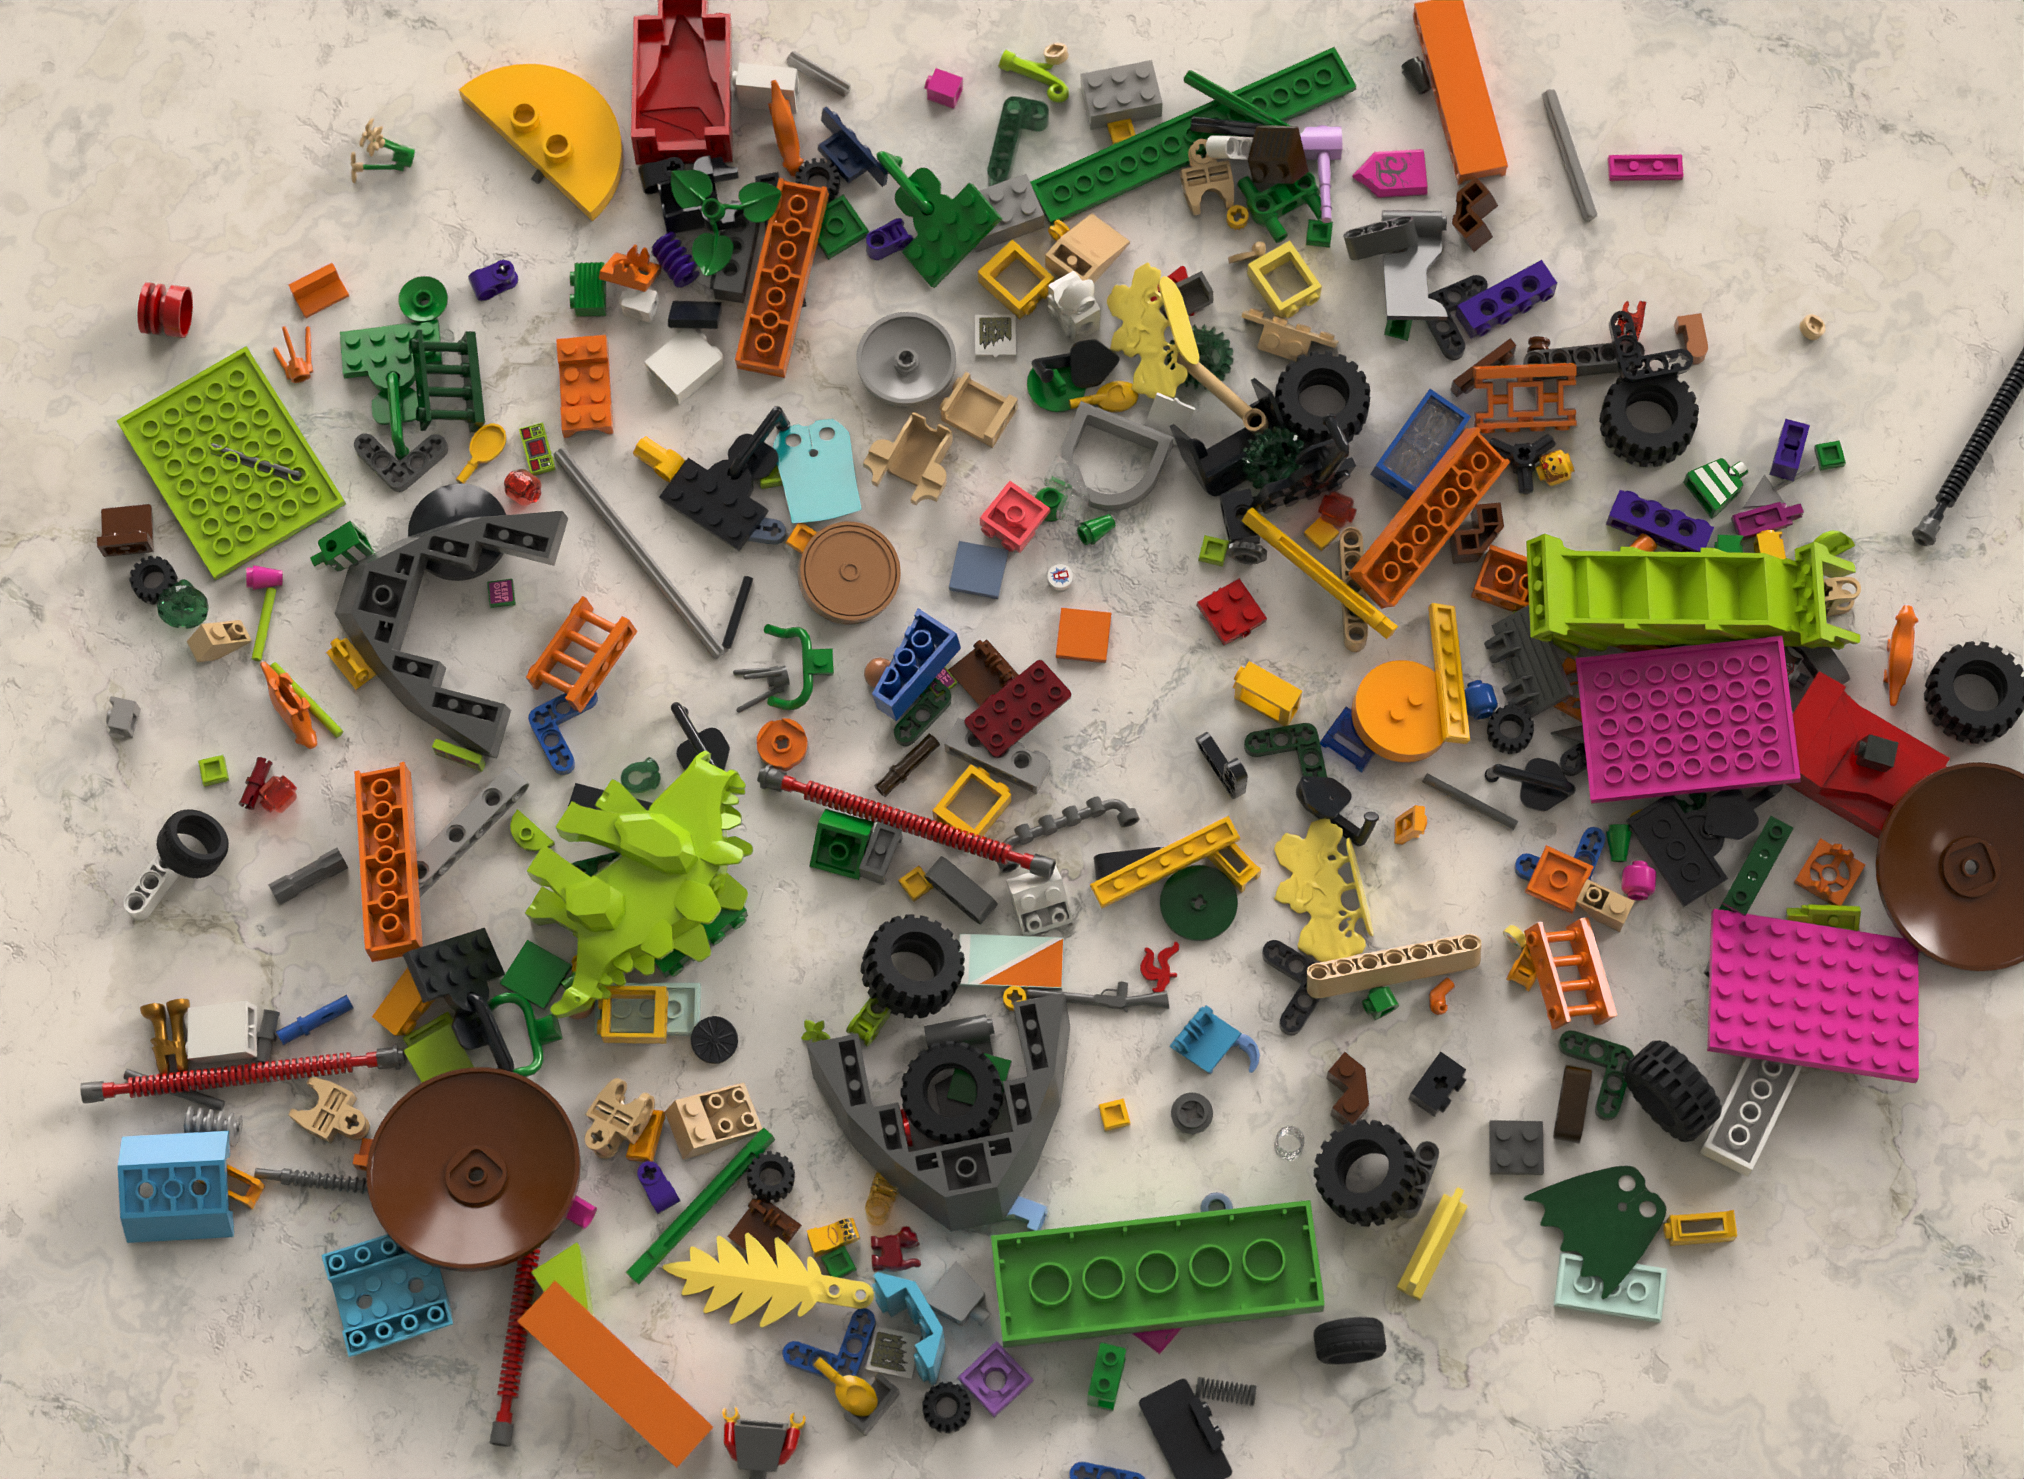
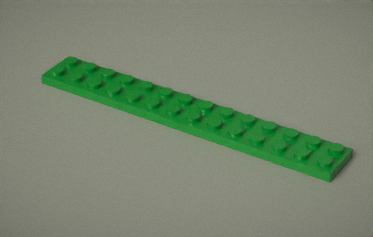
(1167, 144)

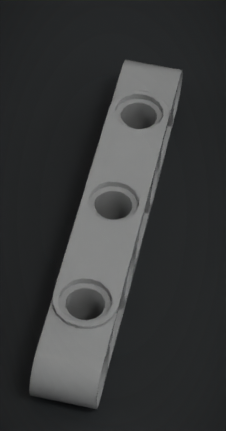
(472, 823)

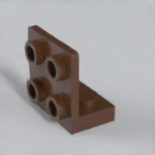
(126, 530)

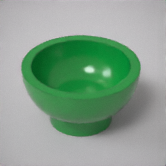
(1052, 499)

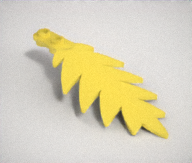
(763, 1280)

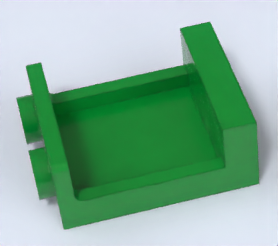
(1106, 1377)

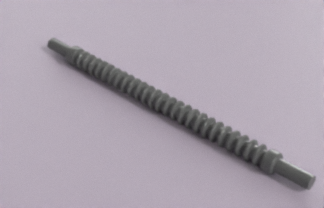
(287, 1177)

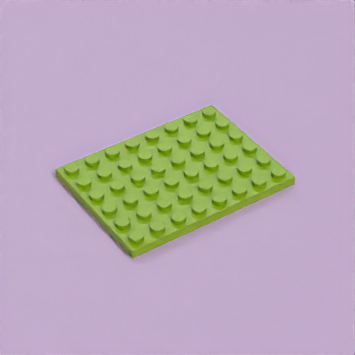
(220, 503)

